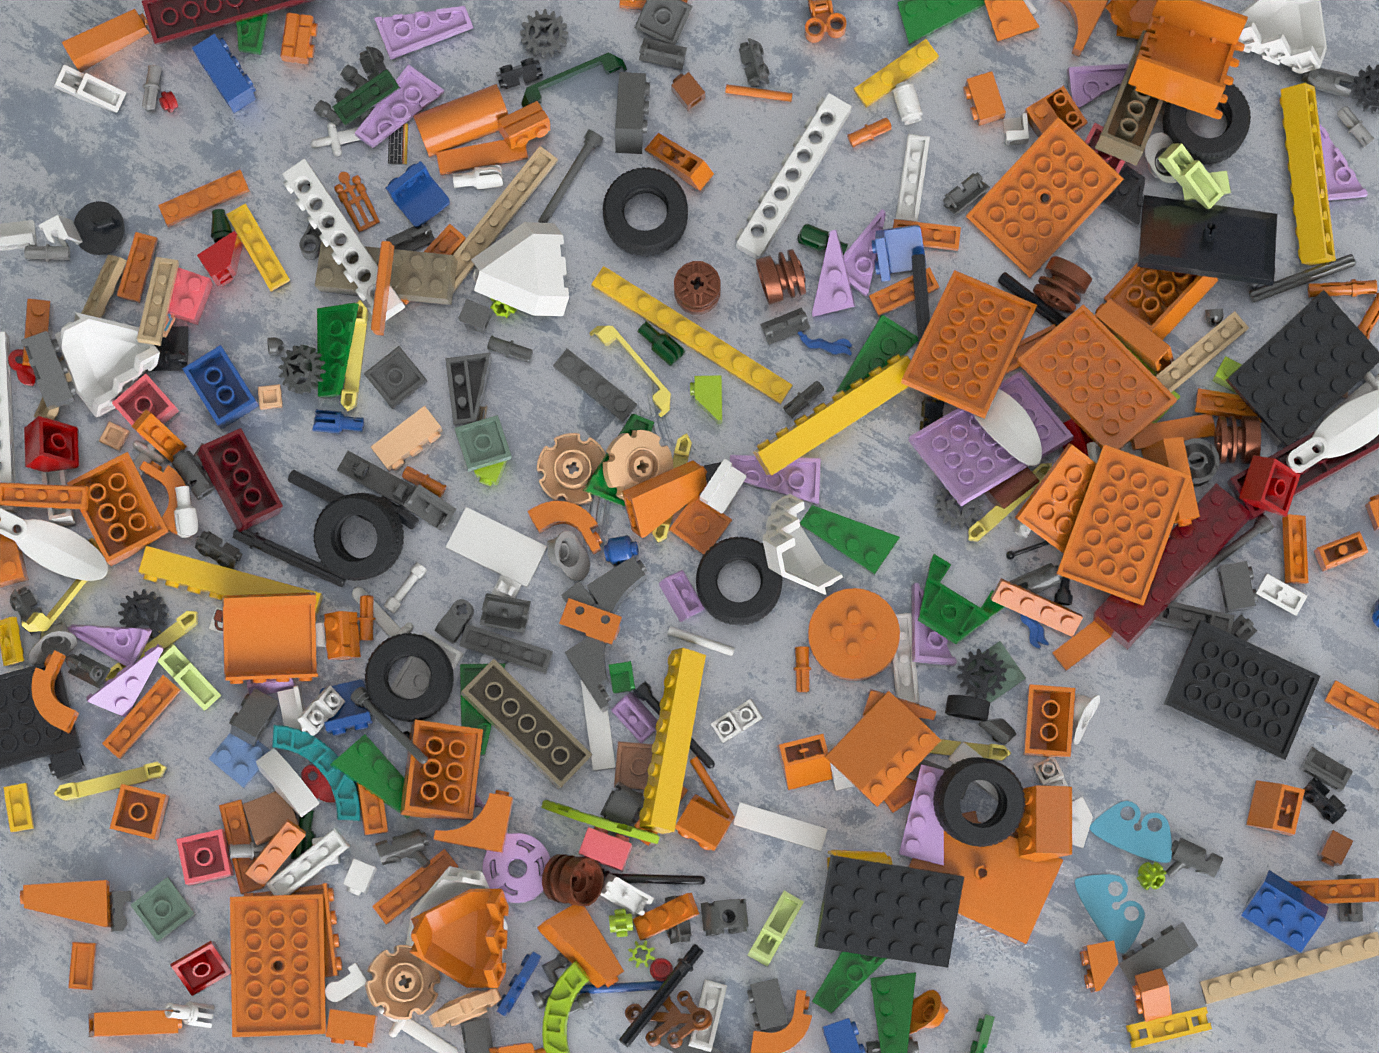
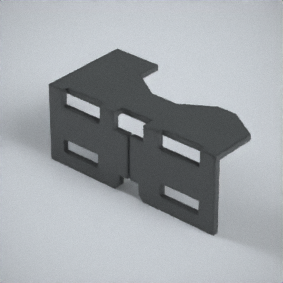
(117, 901)

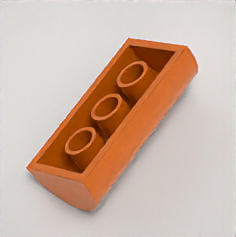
(461, 120)

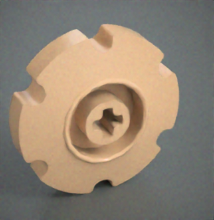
(630, 451)
(554, 464)
(402, 1000)
(465, 1008)

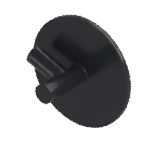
(99, 227)

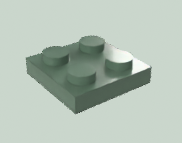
(482, 443)
(1013, 675)
(162, 909)

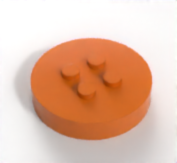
(854, 634)

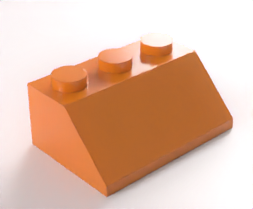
(1049, 721)
(1046, 823)

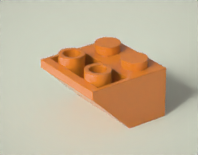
(1055, 105)
(805, 761)
(1275, 807)
(704, 823)
(1100, 963)

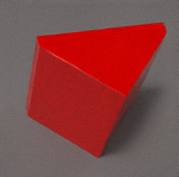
(201, 967)

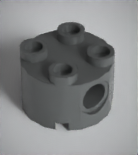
(1202, 460)
(622, 805)
(736, 916)

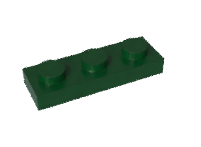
(366, 97)

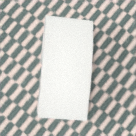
(320, 710)
(737, 720)
(1050, 773)

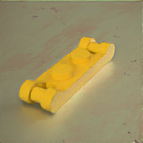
(1169, 1027)

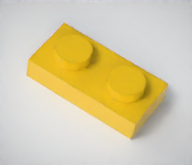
(10, 642)
(18, 807)

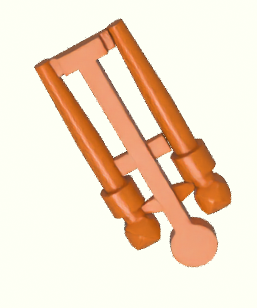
(344, 178)

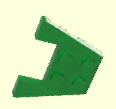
(947, 610)

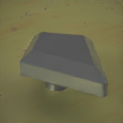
(999, 729)

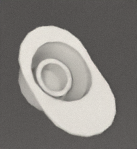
(1083, 711)

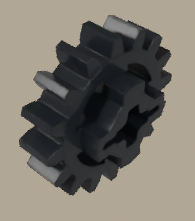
(1366, 92)
(151, 607)
(982, 683)

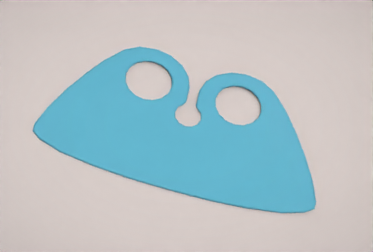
(1143, 843)
(1098, 903)

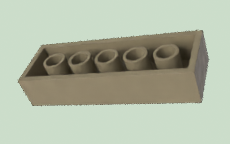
(1129, 119)
(413, 275)
(526, 724)

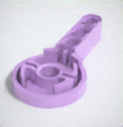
(530, 884)

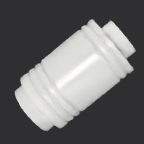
(907, 103)

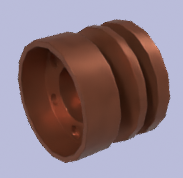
(781, 276)
(1063, 283)
(708, 294)
(1238, 439)
(572, 880)

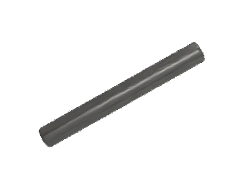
(1302, 278)

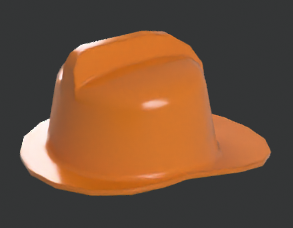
(927, 1011)

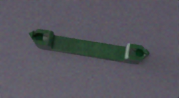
(608, 61)

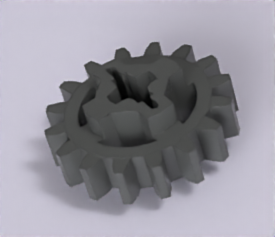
(538, 40)
(301, 371)
(960, 517)

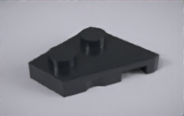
(1127, 196)

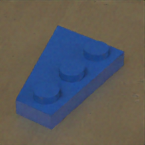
(518, 983)

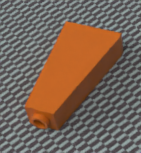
(105, 39)
(1135, 336)
(1172, 454)
(662, 496)
(72, 900)
(581, 941)
(132, 1023)

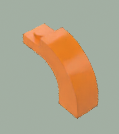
(170, 480)
(562, 512)
(45, 697)
(788, 1037)

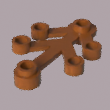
(673, 1018)

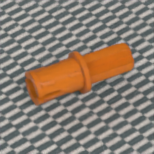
(869, 132)
(425, 481)
(366, 618)
(802, 669)

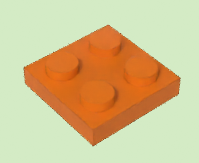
(700, 525)

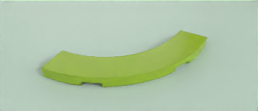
(600, 822)
(558, 1008)

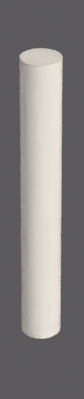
(702, 641)

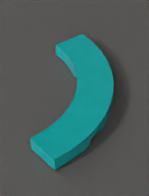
(321, 756)

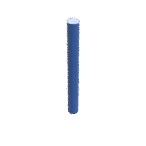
(622, 987)

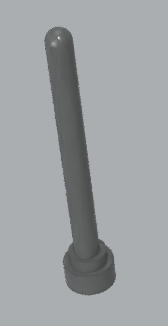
(591, 140)
(1261, 525)
(361, 698)

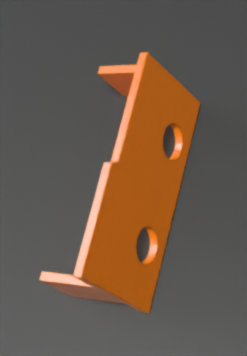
(590, 621)

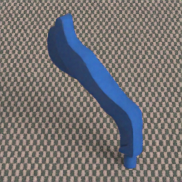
(833, 348)
(1037, 632)

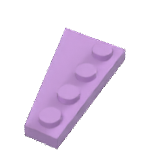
(414, 31)
(394, 111)
(798, 478)
(923, 833)

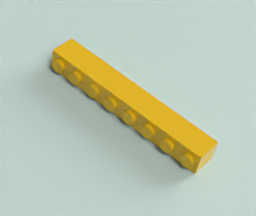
(1307, 174)
(832, 417)
(210, 577)
(672, 741)

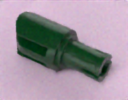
(816, 238)
(662, 344)
(306, 824)

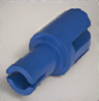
(336, 422)

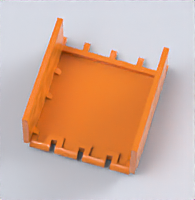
(1188, 54)

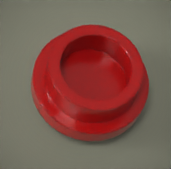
(168, 101)
(661, 969)

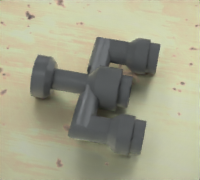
(324, 109)
(583, 1000)

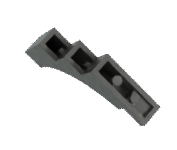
(589, 654)

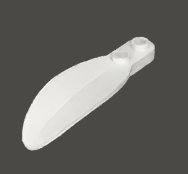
(1012, 429)
(1340, 432)
(55, 547)

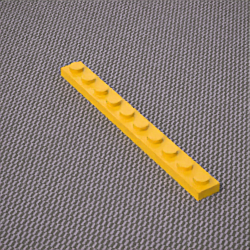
(692, 335)

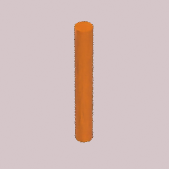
(760, 93)
(709, 784)

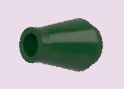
(220, 225)

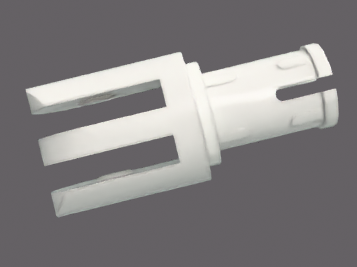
(481, 177)
(185, 514)
(190, 1013)

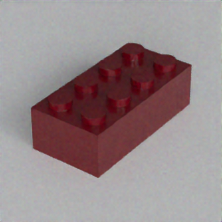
(240, 480)

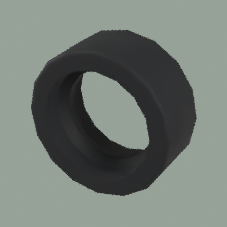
(967, 707)

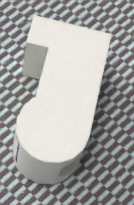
(347, 986)

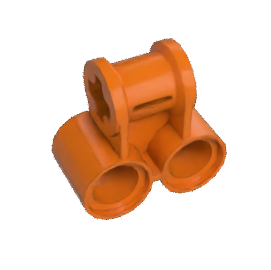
(822, 17)

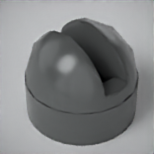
(1214, 315)
(274, 346)

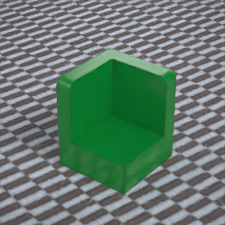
(622, 677)

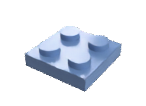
(238, 758)

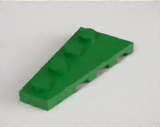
(252, 34)
(893, 1010)

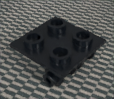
(173, 350)

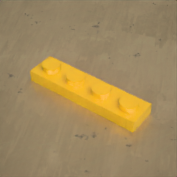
(896, 72)
(258, 247)

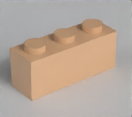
(407, 439)

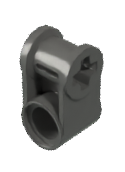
(312, 236)
(452, 624)

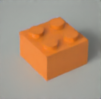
(139, 812)

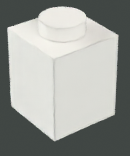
(359, 877)

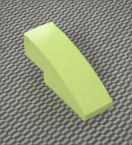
(1191, 175)
(188, 677)
(775, 928)

